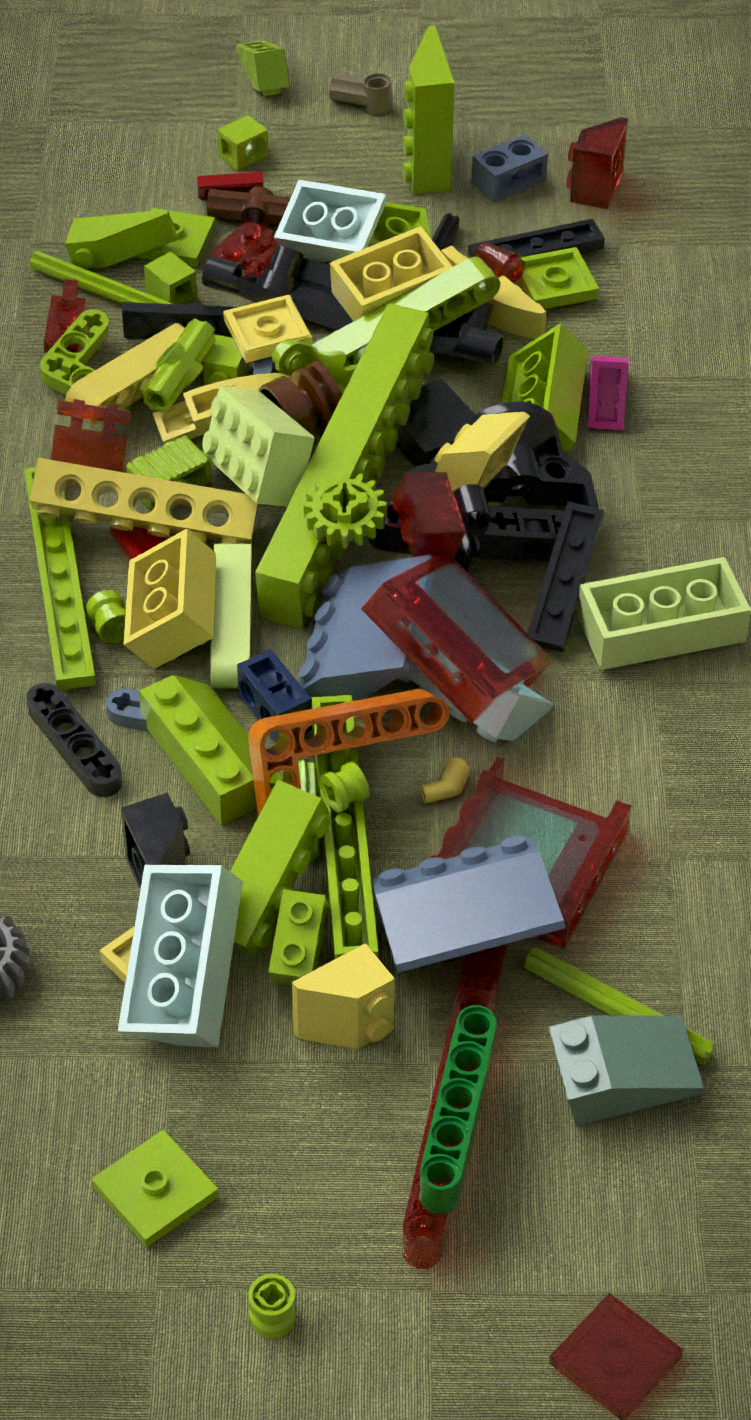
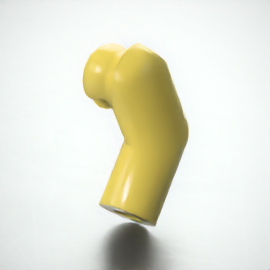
(450, 784)

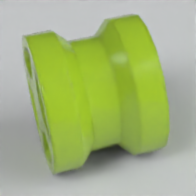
(344, 787)

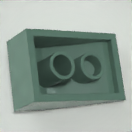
(624, 1064)

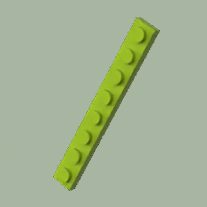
(61, 597)

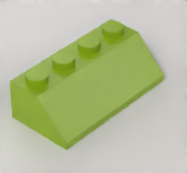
(552, 376)
(203, 744)

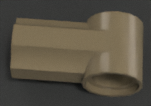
(371, 91)

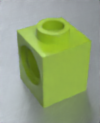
(242, 142)

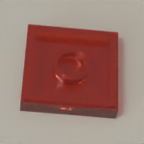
(616, 1356)

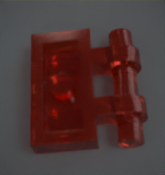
(246, 247)
(90, 447)

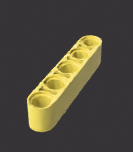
(126, 376)

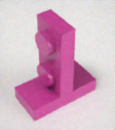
(608, 392)

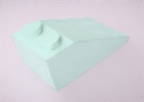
(329, 220)

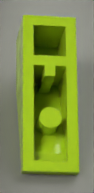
(264, 66)
(117, 237)

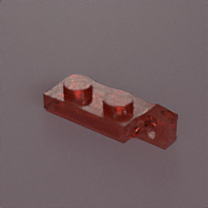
(62, 314)

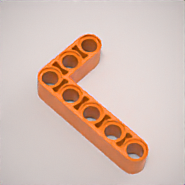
(330, 734)

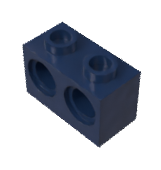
(270, 688)

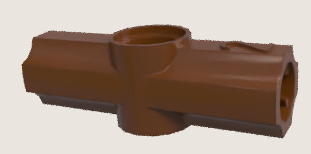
(256, 206)

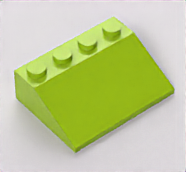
(428, 118)

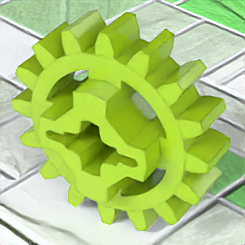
(363, 512)

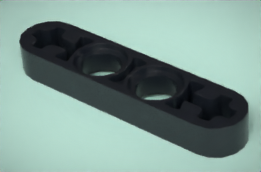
(79, 736)

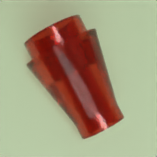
(501, 261)

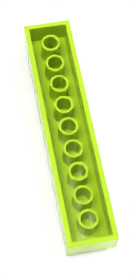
(355, 443)

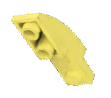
(512, 308)
(194, 414)

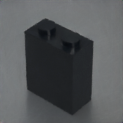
(432, 422)

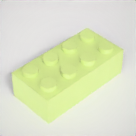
(257, 445)
(663, 613)

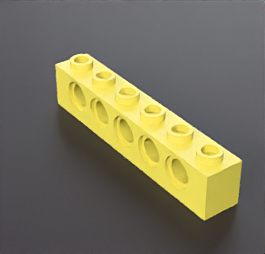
(54, 476)

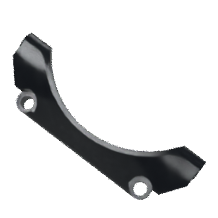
(311, 292)

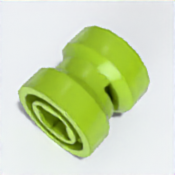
(108, 614)
(277, 1315)

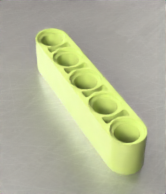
(231, 613)

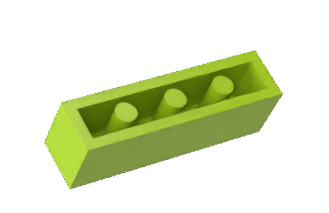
(272, 860)

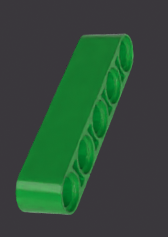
(452, 1124)

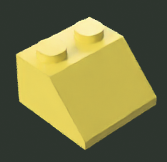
(481, 449)
(345, 1001)

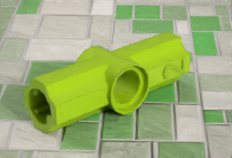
(179, 365)

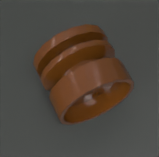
(307, 397)

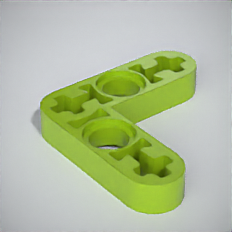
(70, 363)

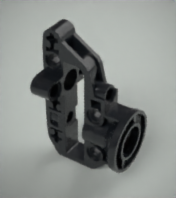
(534, 469)

